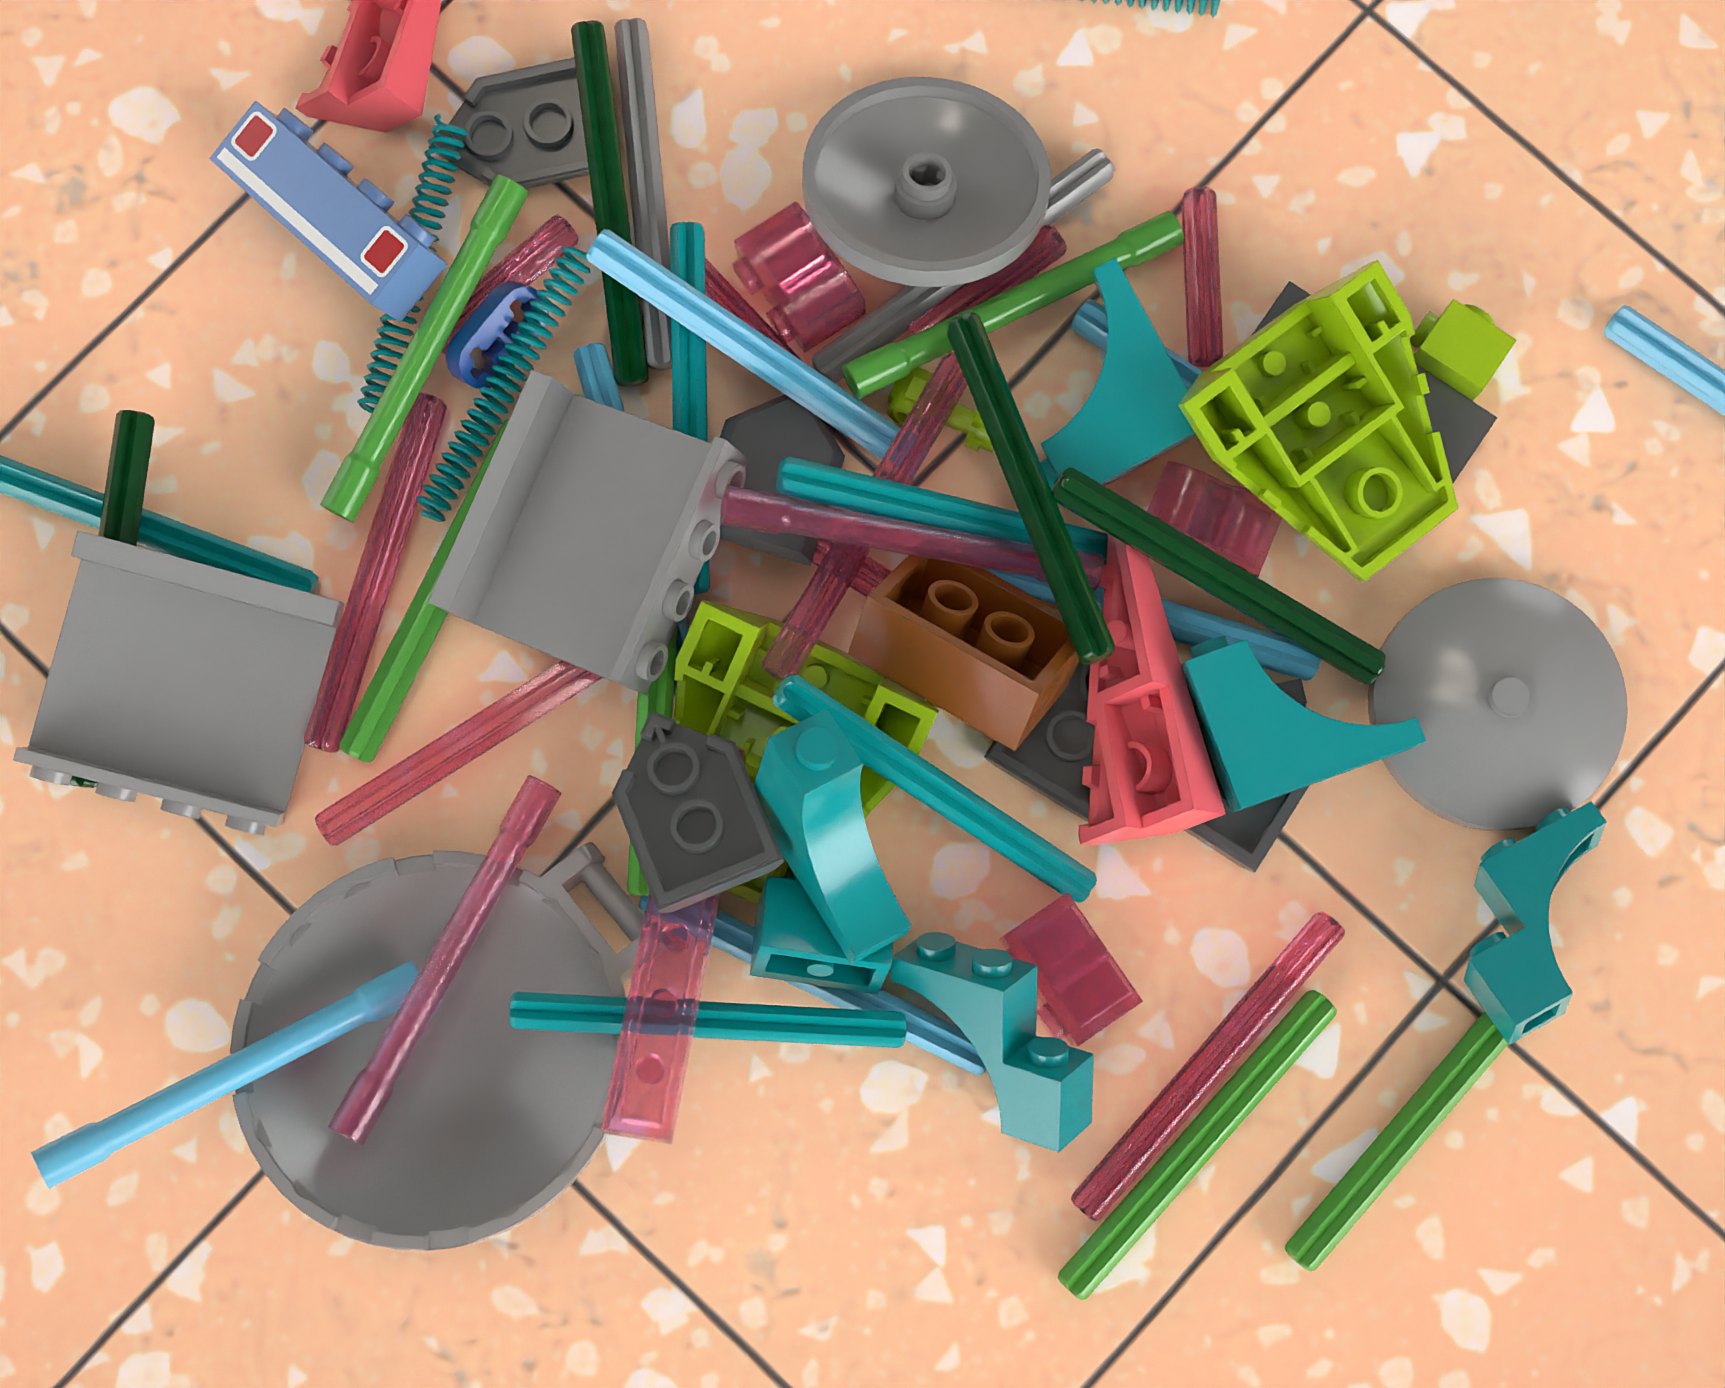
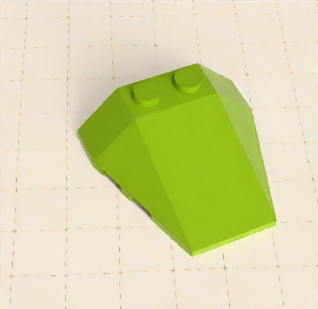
(1331, 423)
(731, 695)

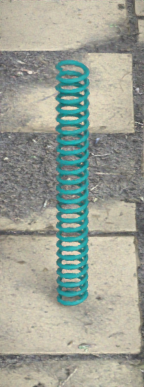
(419, 208)
(505, 382)

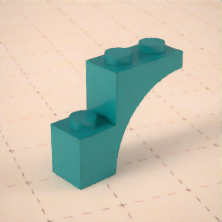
(1519, 974)
(992, 998)

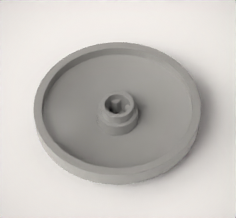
(926, 181)
(1512, 703)

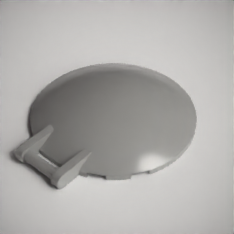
(483, 1112)

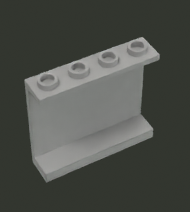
(589, 533)
(181, 684)

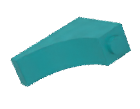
(1135, 400)
(1266, 739)
(817, 818)

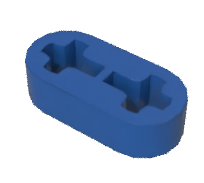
(490, 331)

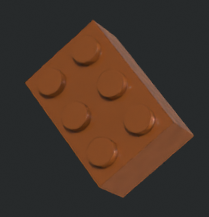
(967, 645)

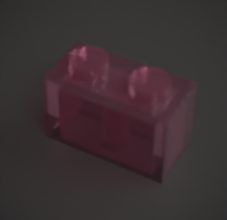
(1075, 974)

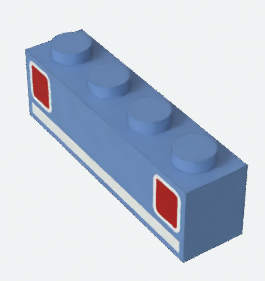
(328, 211)

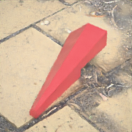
(379, 67)
(1148, 748)

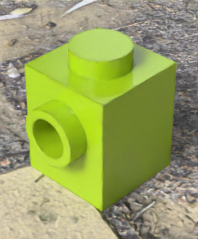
(1461, 347)

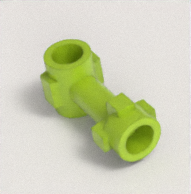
(965, 420)

